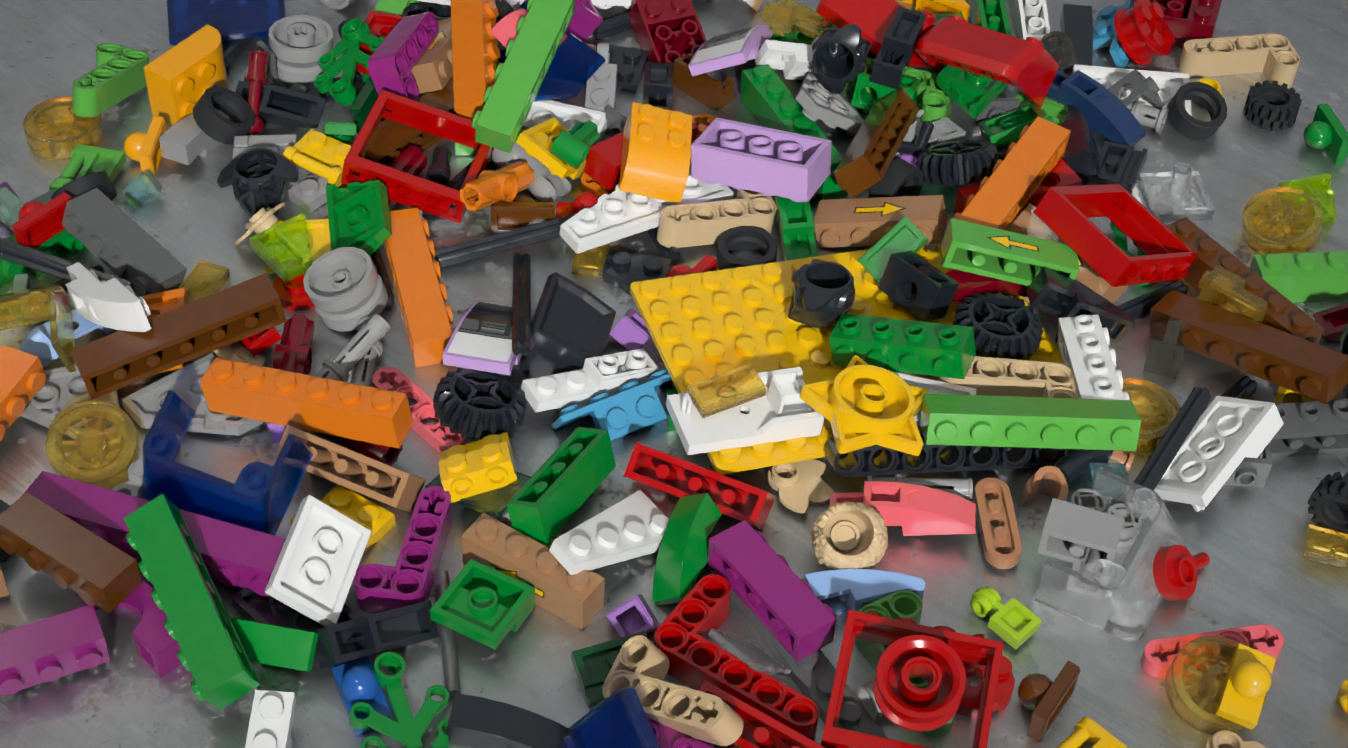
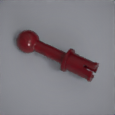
(256, 78)

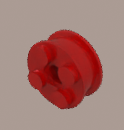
(1143, 31)
(919, 707)

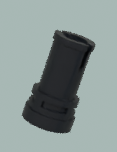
(439, 168)

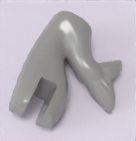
(545, 183)

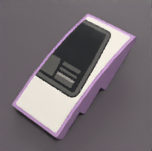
(729, 49)
(484, 339)

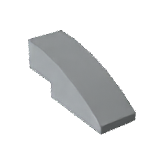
(187, 141)

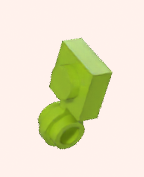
(1009, 621)

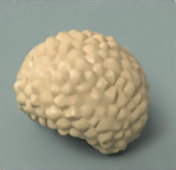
(849, 537)

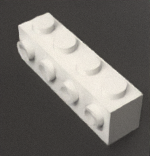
(1087, 353)

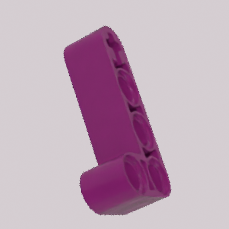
(399, 52)
(412, 579)

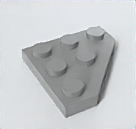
(827, 106)
(185, 382)
(59, 393)

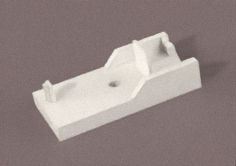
(770, 418)
(1216, 447)

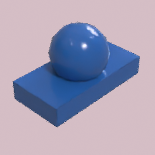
(359, 683)

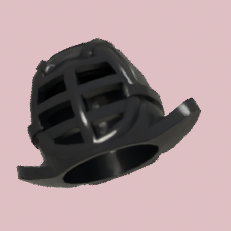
(840, 56)
(262, 190)
(821, 294)

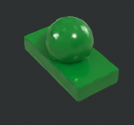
(340, 131)
(1327, 133)
(899, 239)

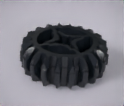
(957, 162)
(1000, 325)
(479, 403)

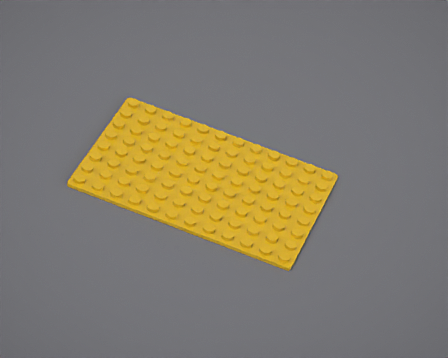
(710, 330)

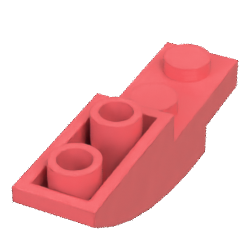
(915, 508)

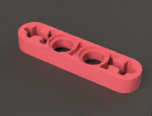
(432, 434)
(1246, 635)

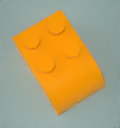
(184, 73)
(656, 152)

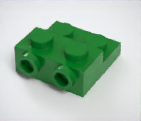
(1008, 126)
(484, 604)

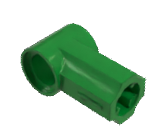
(575, 145)

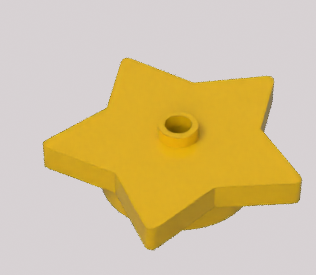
(868, 408)

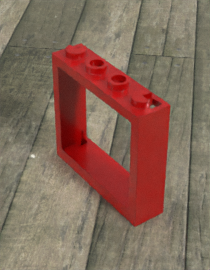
(404, 186)
(1067, 214)
(885, 631)

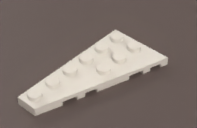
(629, 213)

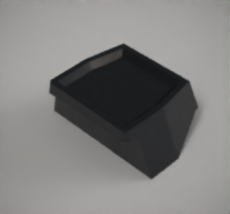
(566, 328)

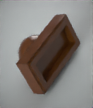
(520, 213)
(1047, 697)

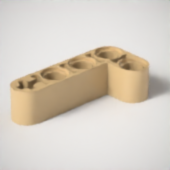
(1241, 55)
(706, 221)
(1018, 378)
(673, 705)

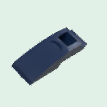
(1098, 105)

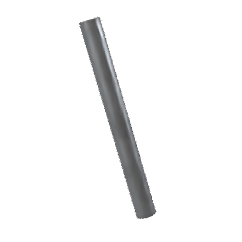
(447, 641)

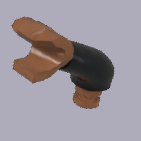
(1075, 462)

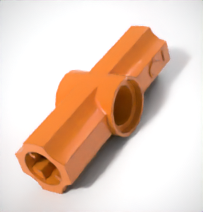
(496, 186)

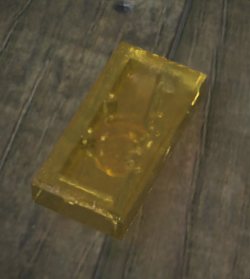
(591, 261)
(205, 280)
(726, 390)
(1326, 546)

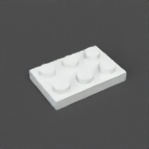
(318, 561)

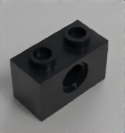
(918, 286)

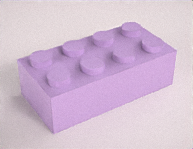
(761, 159)

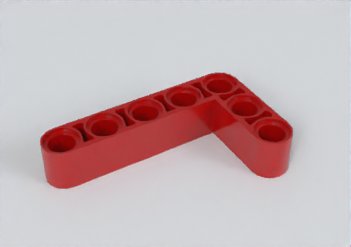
(696, 659)

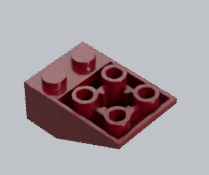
(1190, 18)
(666, 29)

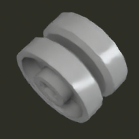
(298, 45)
(345, 288)

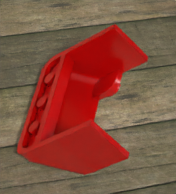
(872, 17)
(989, 55)

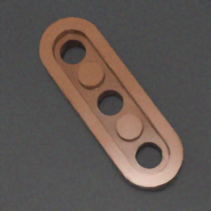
(995, 508)

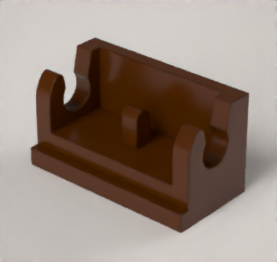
(702, 86)

